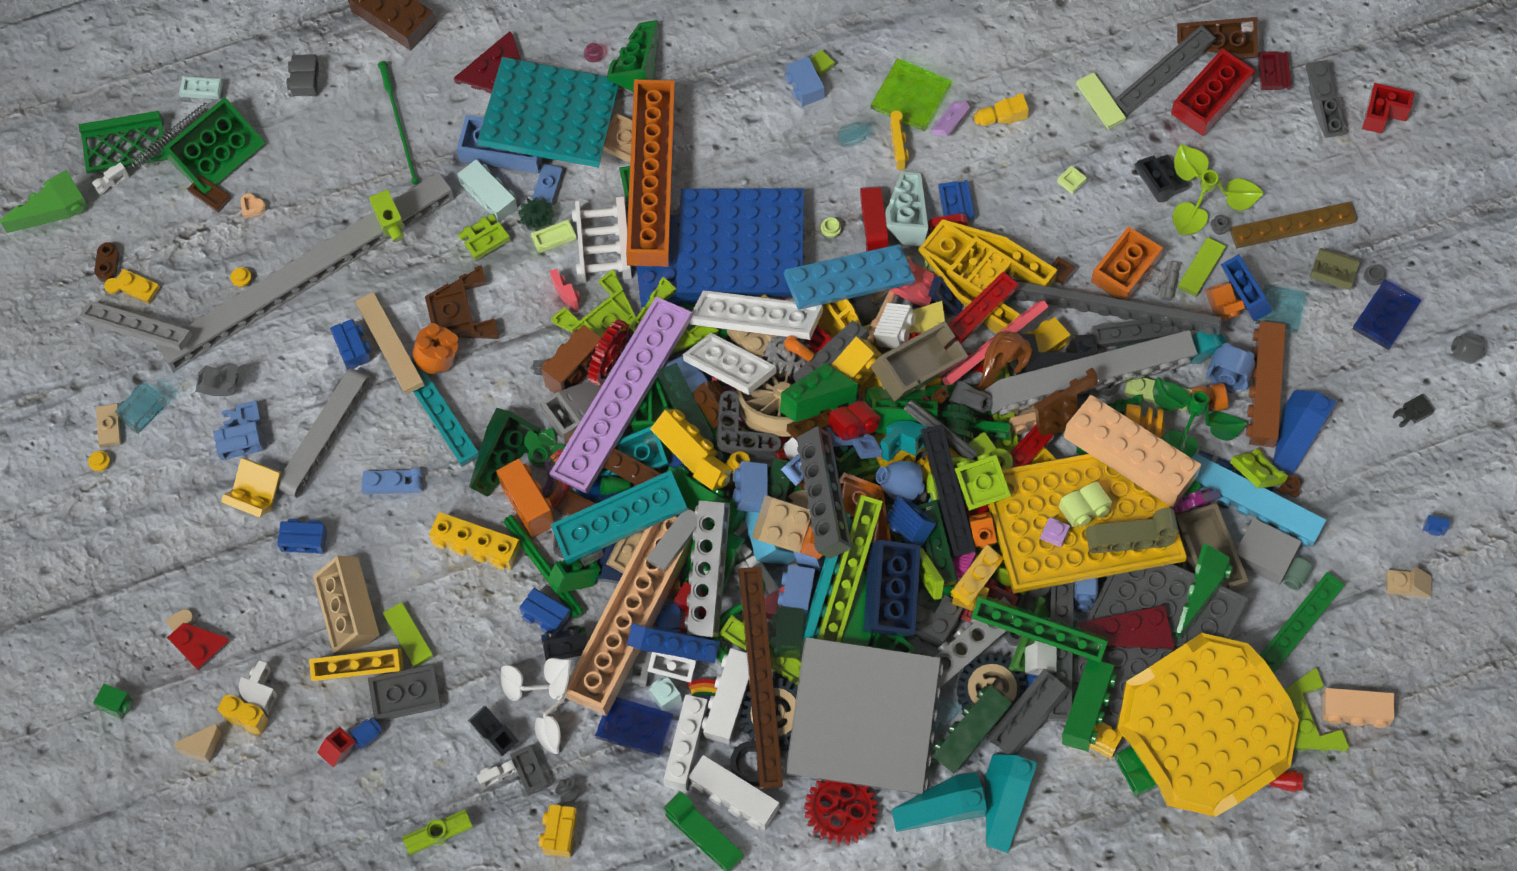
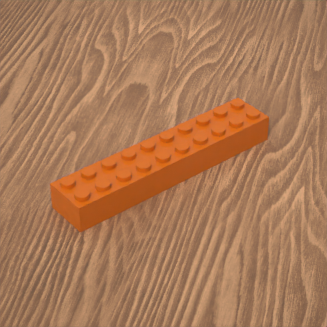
(650, 173)

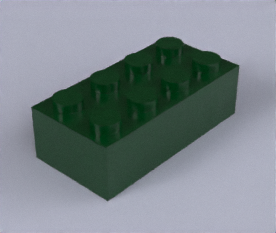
(973, 728)

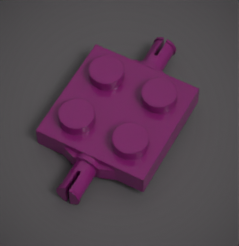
(1195, 500)

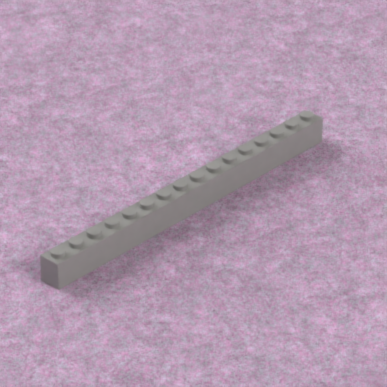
(304, 273)

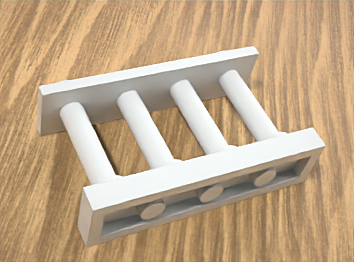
(618, 229)

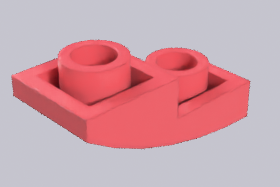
(565, 291)

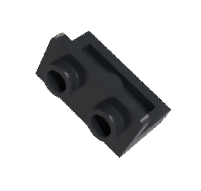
(564, 643)

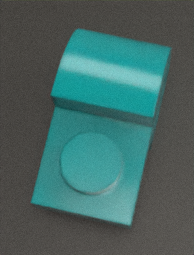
(1206, 346)
(902, 436)

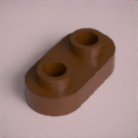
(106, 260)

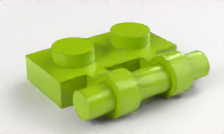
(485, 241)

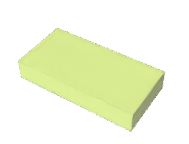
(553, 236)

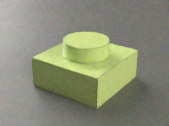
(1071, 180)

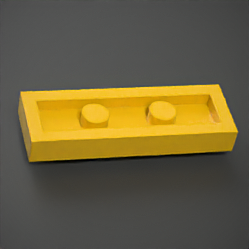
(977, 575)

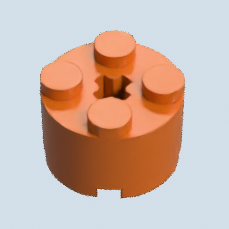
(435, 349)

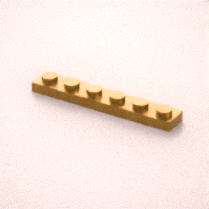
(1293, 225)

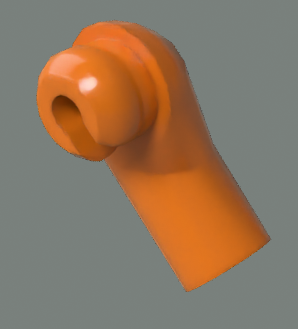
(792, 344)

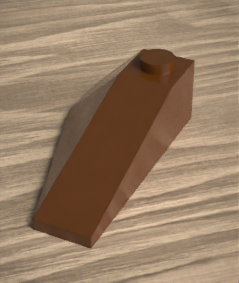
(1237, 36)

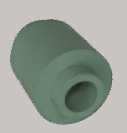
(1297, 573)

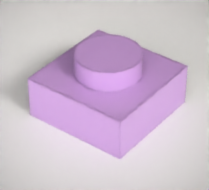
(1055, 532)

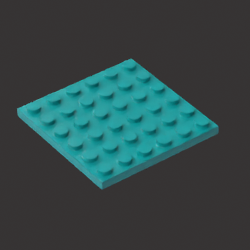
(549, 112)

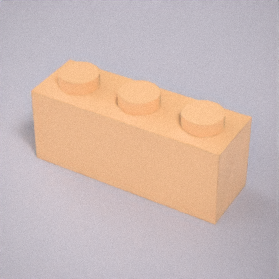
(1357, 707)

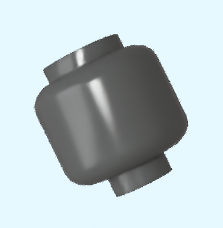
(1467, 348)

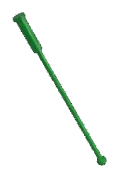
(383, 66)

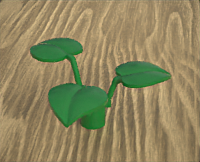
(1222, 425)

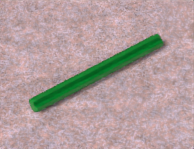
(541, 563)

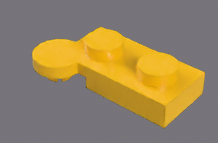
(133, 286)

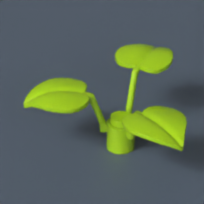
(1191, 163)

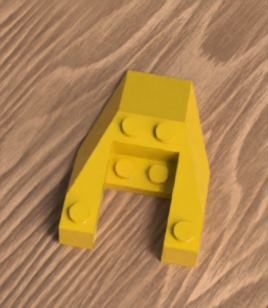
(975, 258)

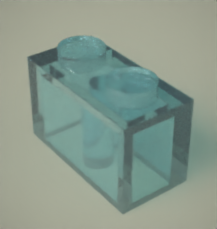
(140, 407)

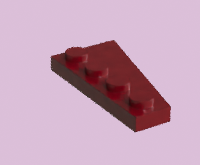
(1134, 630)

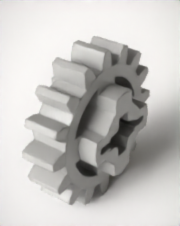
(781, 357)

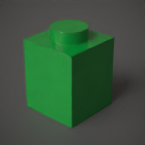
(113, 701)

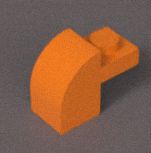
(1223, 301)

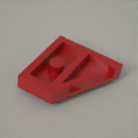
(196, 643)

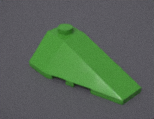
(55, 202)

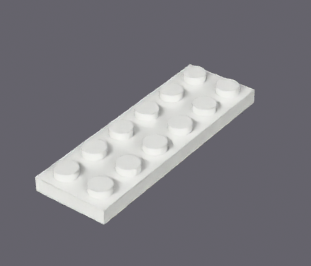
(755, 315)

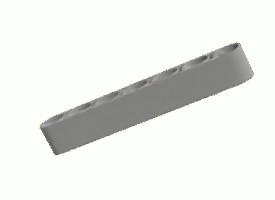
(323, 433)

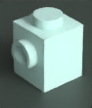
(665, 694)

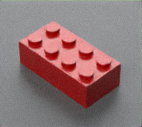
(1212, 92)

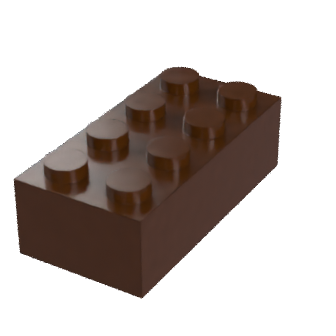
(400, 19)

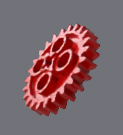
(608, 351)
(850, 826)

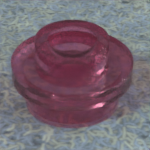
(593, 48)

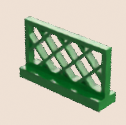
(117, 126)

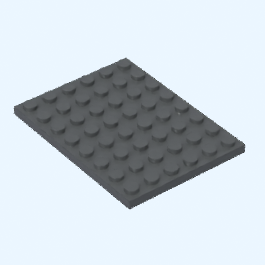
(1145, 590)

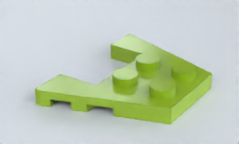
(603, 315)
(689, 338)
(1307, 734)

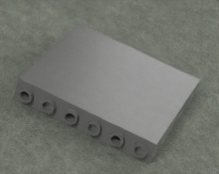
(864, 716)

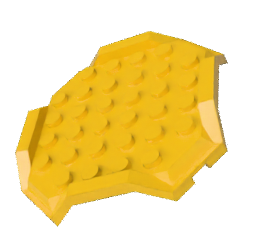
(1209, 724)

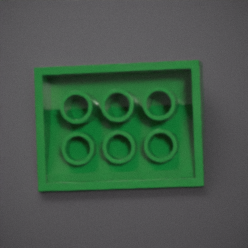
(213, 145)

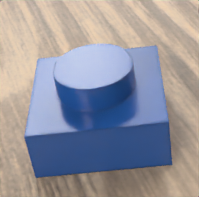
(1436, 525)

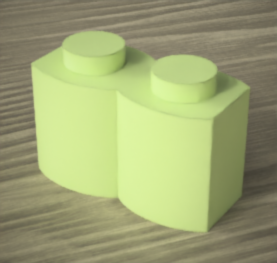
(1085, 504)

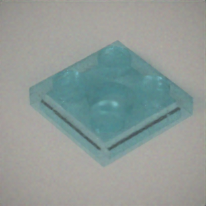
(1285, 307)

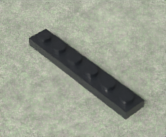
(947, 491)

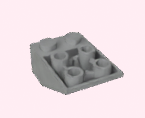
(568, 407)

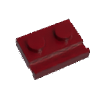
(1274, 70)

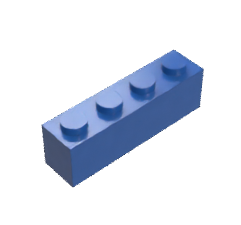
(673, 643)

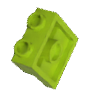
(981, 481)

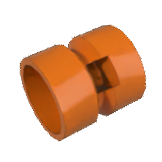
(1217, 396)

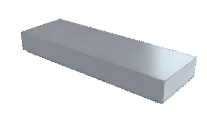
(673, 541)

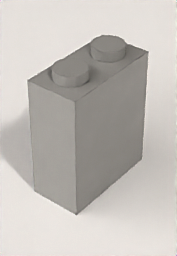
(1266, 550)

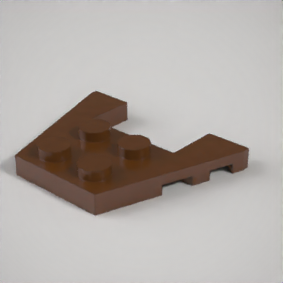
(451, 310)
(1059, 407)

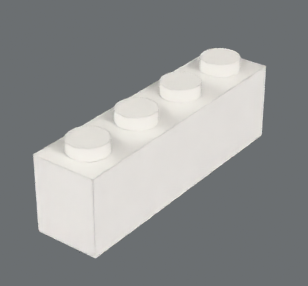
(728, 699)
(685, 743)
(733, 793)

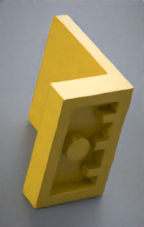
(253, 488)

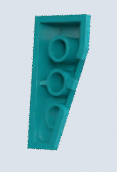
(643, 447)
(1006, 791)
(947, 802)

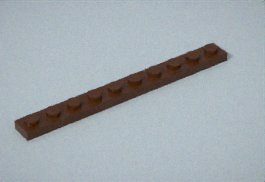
(760, 678)

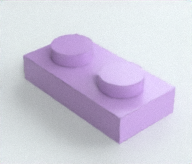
(950, 118)

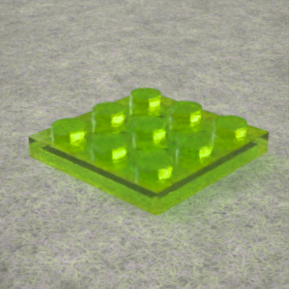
(911, 92)

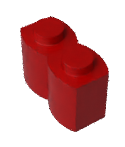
(853, 420)

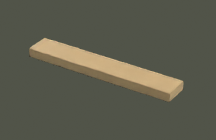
(389, 343)

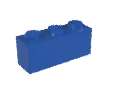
(1246, 287)

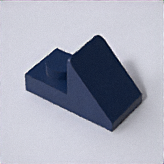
(940, 292)

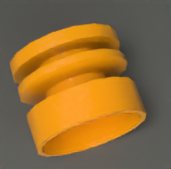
(1152, 424)

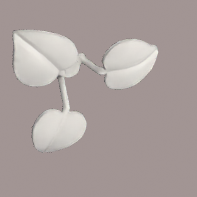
(557, 674)

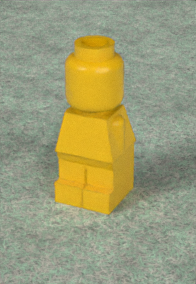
(1004, 111)

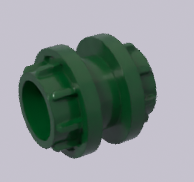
(958, 419)

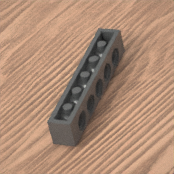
(823, 493)

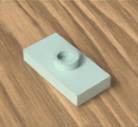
(201, 87)

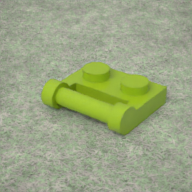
(1258, 469)

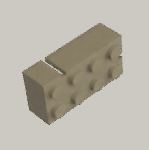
(918, 361)
(1208, 527)

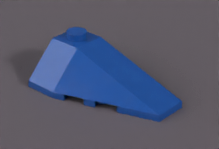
(1300, 424)

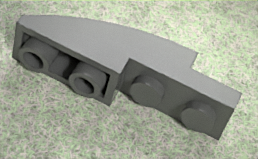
(1324, 100)

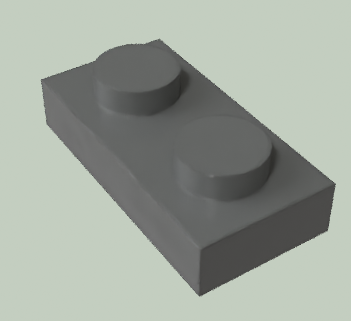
(529, 770)

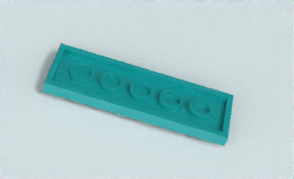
(619, 517)

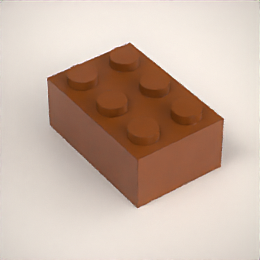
(571, 361)

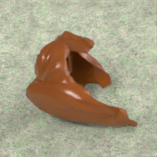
(1001, 351)

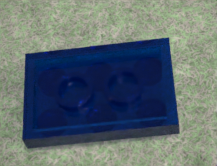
(1386, 314)
(635, 727)

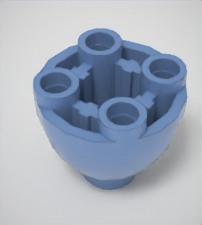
(901, 480)

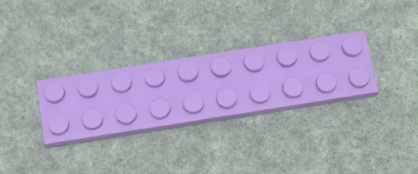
(621, 395)

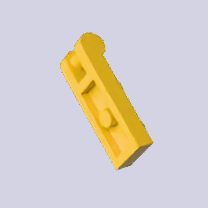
(898, 140)

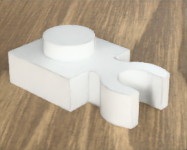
(112, 177)
(491, 776)

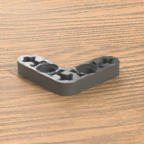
(732, 431)

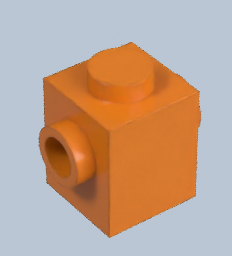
(982, 529)

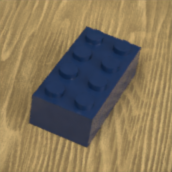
(892, 588)

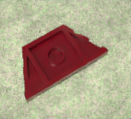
(484, 69)

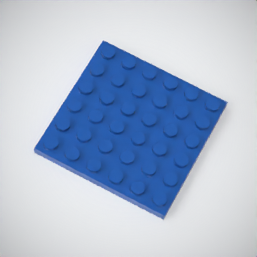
(739, 240)

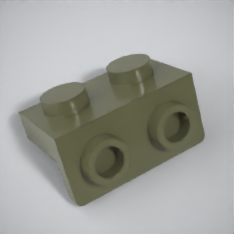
(1335, 269)

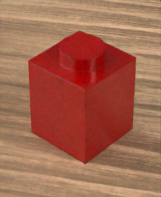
(336, 747)

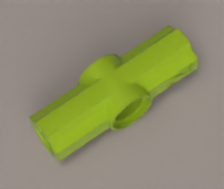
(423, 839)

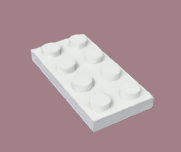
(729, 363)

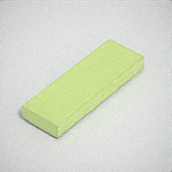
(1100, 100)

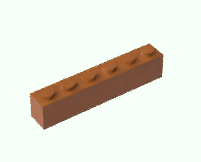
(1266, 384)

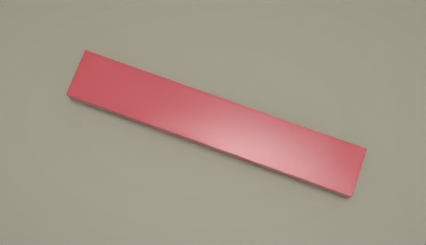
(979, 354)

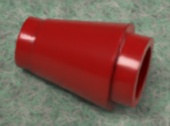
(1289, 781)

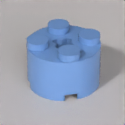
(1231, 367)

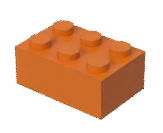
(1126, 264)
(526, 497)

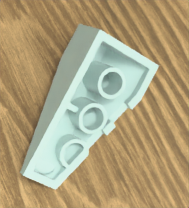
(907, 210)

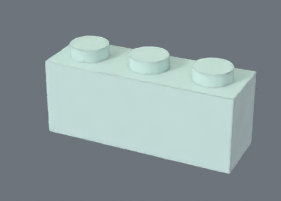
(487, 190)

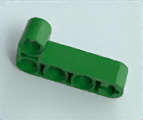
(701, 832)

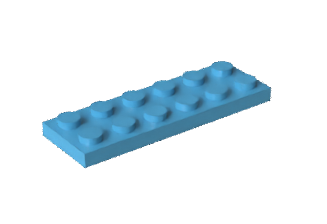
(849, 277)

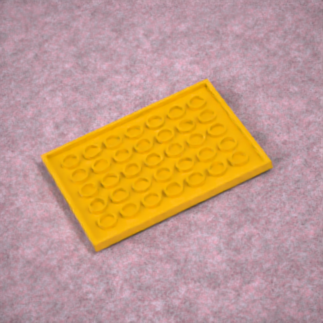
(1036, 497)

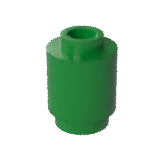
(614, 484)

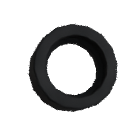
(745, 747)

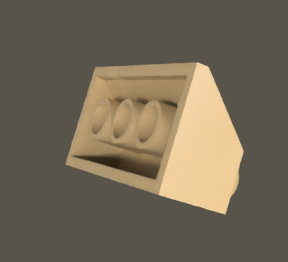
(345, 604)

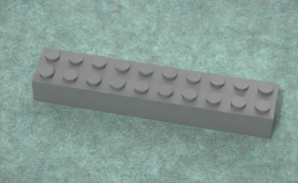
(1111, 367)

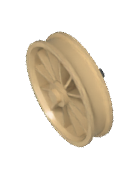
(769, 399)

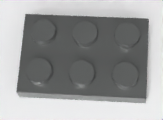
(404, 693)

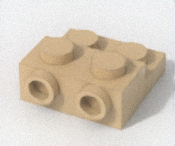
(751, 342)

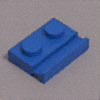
(956, 199)

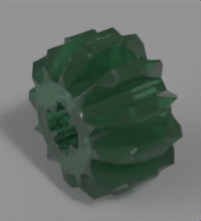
(536, 213)

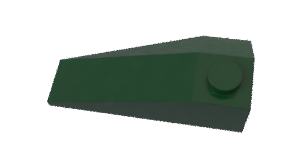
(500, 446)

